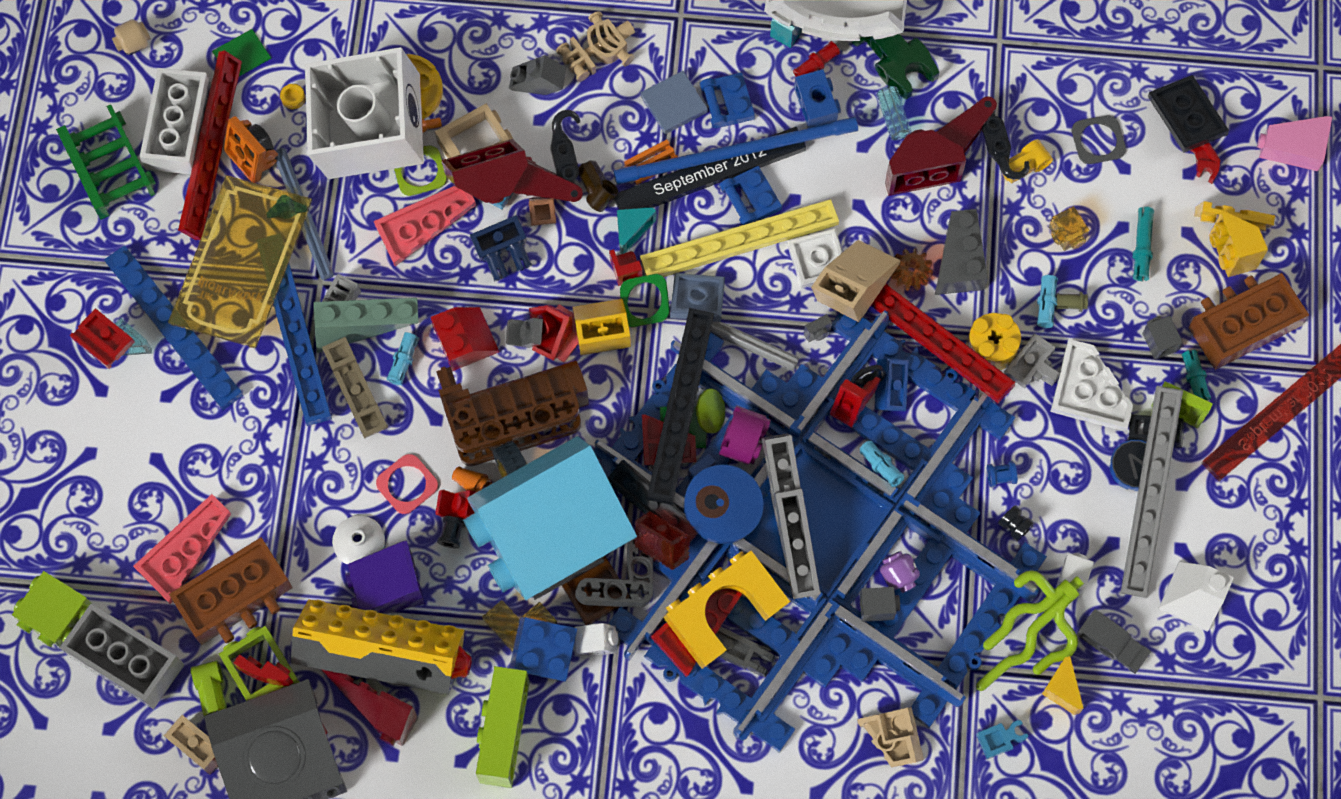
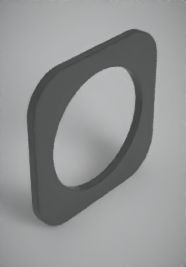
(1089, 158)

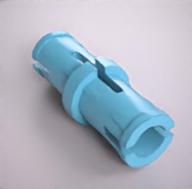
(1047, 301)
(403, 358)
(881, 463)

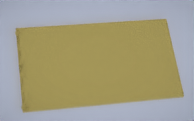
(238, 264)

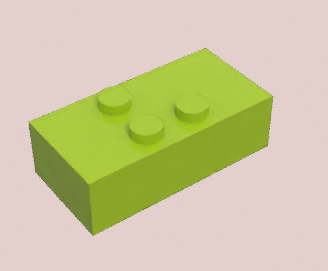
(502, 727)

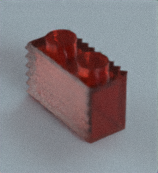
(661, 540)

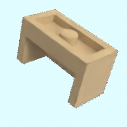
(192, 743)

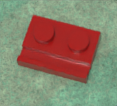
(102, 338)

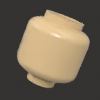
(131, 37)

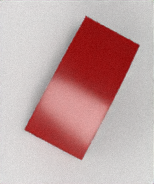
(270, 673)

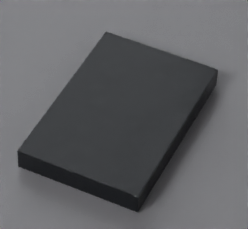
(1188, 113)

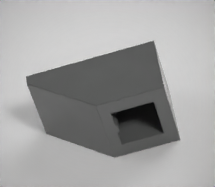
(538, 76)

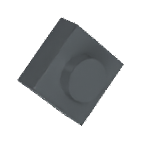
(818, 329)

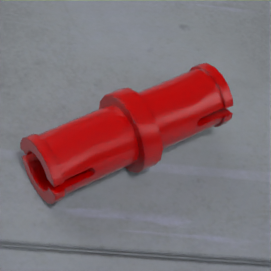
(818, 60)

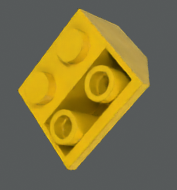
(1238, 244)
(601, 326)

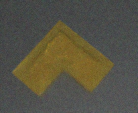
(505, 622)

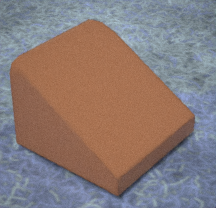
(542, 211)

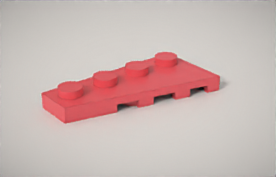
(418, 223)
(179, 552)

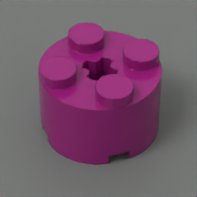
(743, 434)

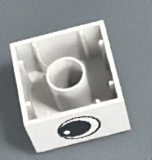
(364, 113)

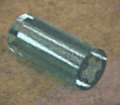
(893, 113)

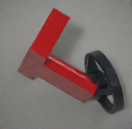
(856, 394)

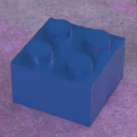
(543, 648)

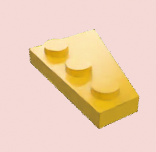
(1210, 215)

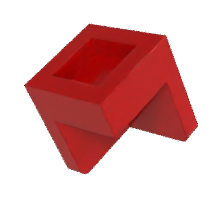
(625, 266)

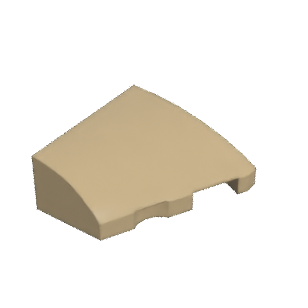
(895, 736)

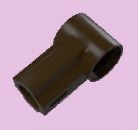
(600, 189)

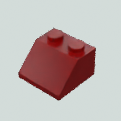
(464, 336)

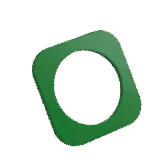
(663, 312)

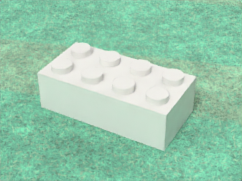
(174, 120)

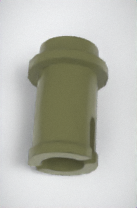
(1072, 301)

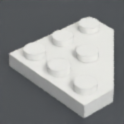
(1089, 389)

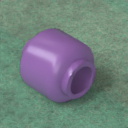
(900, 571)

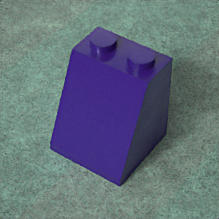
(385, 580)

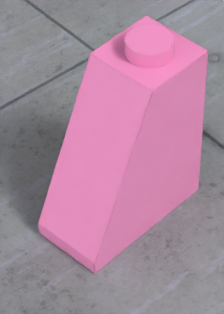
(1297, 142)

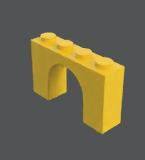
(744, 575)

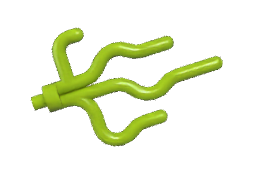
(1054, 607)

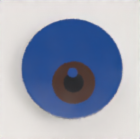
(723, 504)

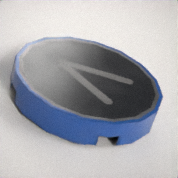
(1127, 463)

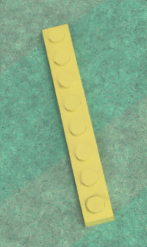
(740, 239)

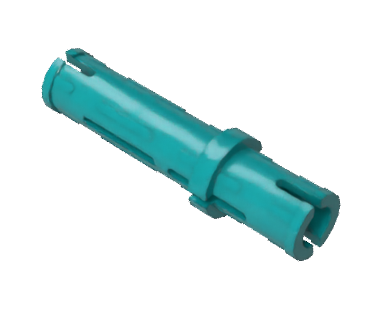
(1142, 252)

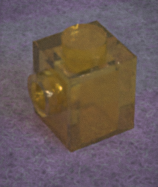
(1068, 229)

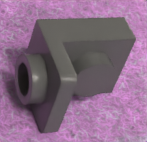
(524, 333)

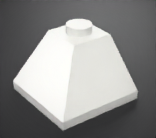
(1196, 594)

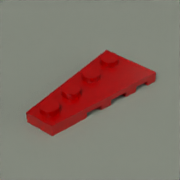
(716, 611)

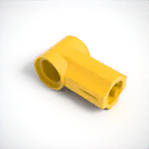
(1035, 154)

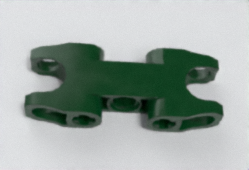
(900, 59)

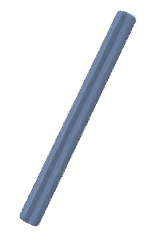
(308, 228)

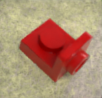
(454, 504)

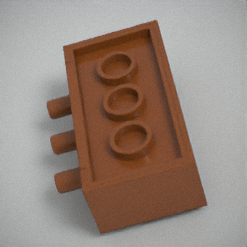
(1247, 319)
(232, 592)

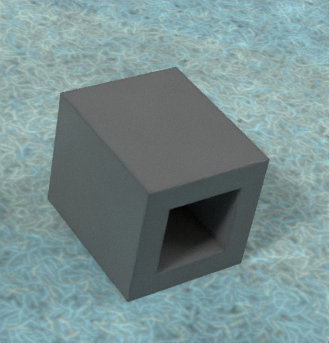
(1162, 337)
(879, 604)

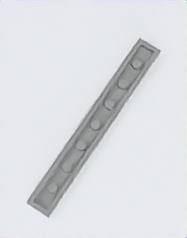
(1151, 491)

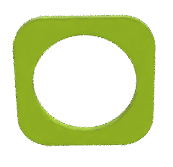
(437, 183)

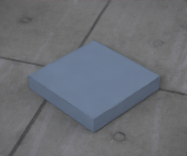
(674, 102)
(697, 292)

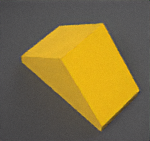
(1064, 688)

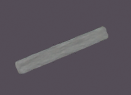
(755, 345)

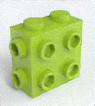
(50, 609)

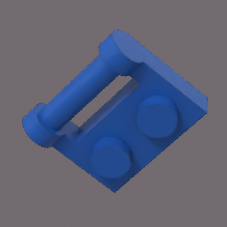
(735, 100)
(756, 191)

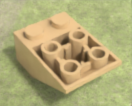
(854, 279)

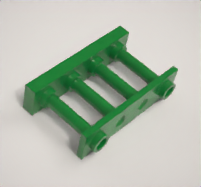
(92, 180)

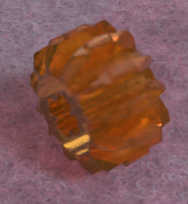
(921, 269)

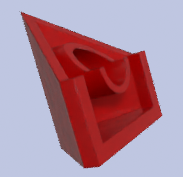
(555, 330)

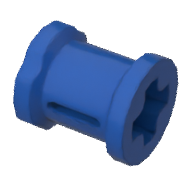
(1001, 474)

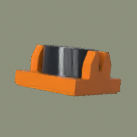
(249, 148)

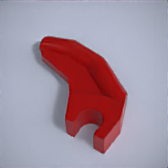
(1206, 161)

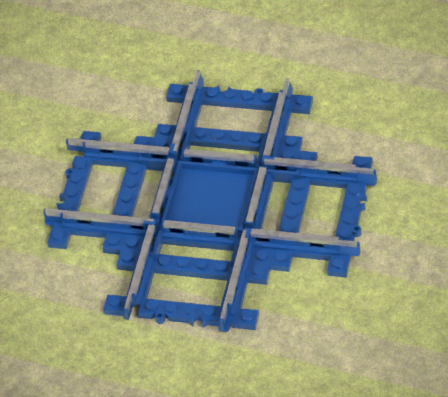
(846, 534)

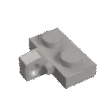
(1033, 363)

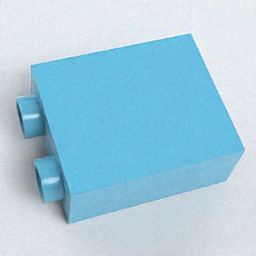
(548, 519)

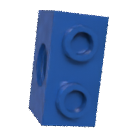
(816, 85)

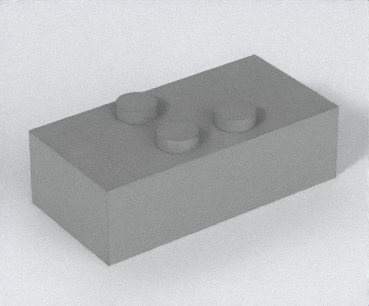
(122, 656)

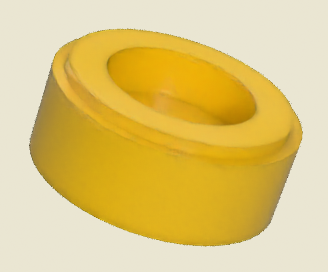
(292, 96)

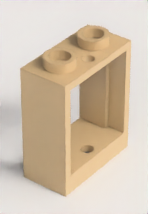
(465, 122)

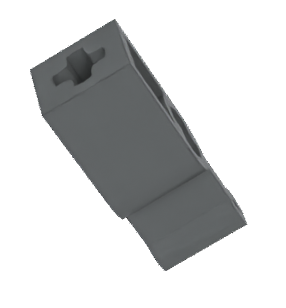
(1113, 641)

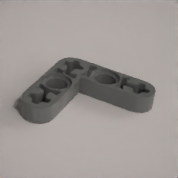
(633, 582)

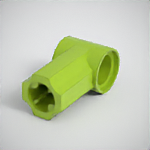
(208, 682)

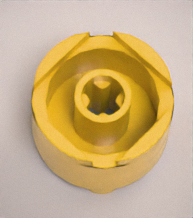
(997, 329)

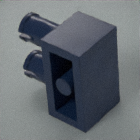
(500, 238)

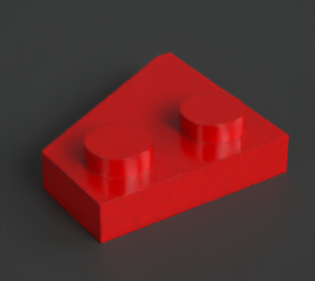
(651, 435)

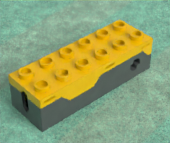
(379, 646)

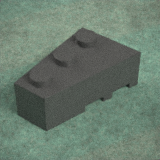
(963, 256)

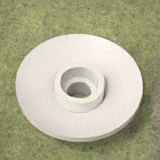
(350, 551)

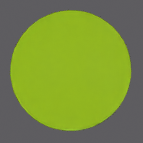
(710, 411)

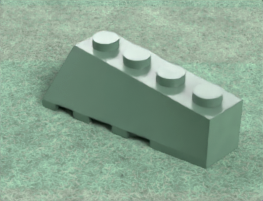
(361, 318)

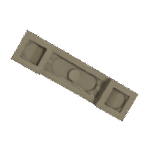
(354, 387)

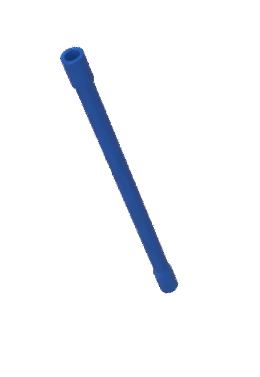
(636, 172)

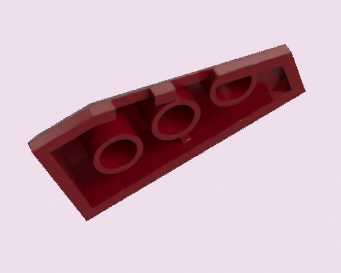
(384, 712)

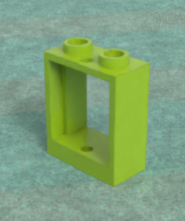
(235, 648)

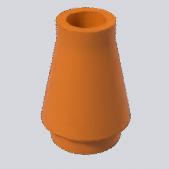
(470, 479)

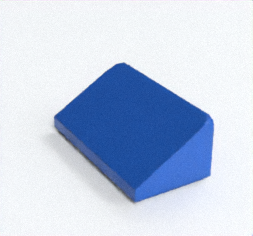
(892, 390)

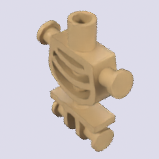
(612, 45)

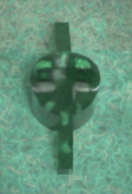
(285, 208)

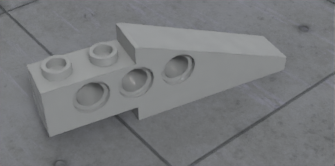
(791, 515)

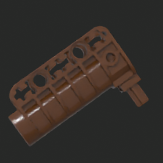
(513, 410)

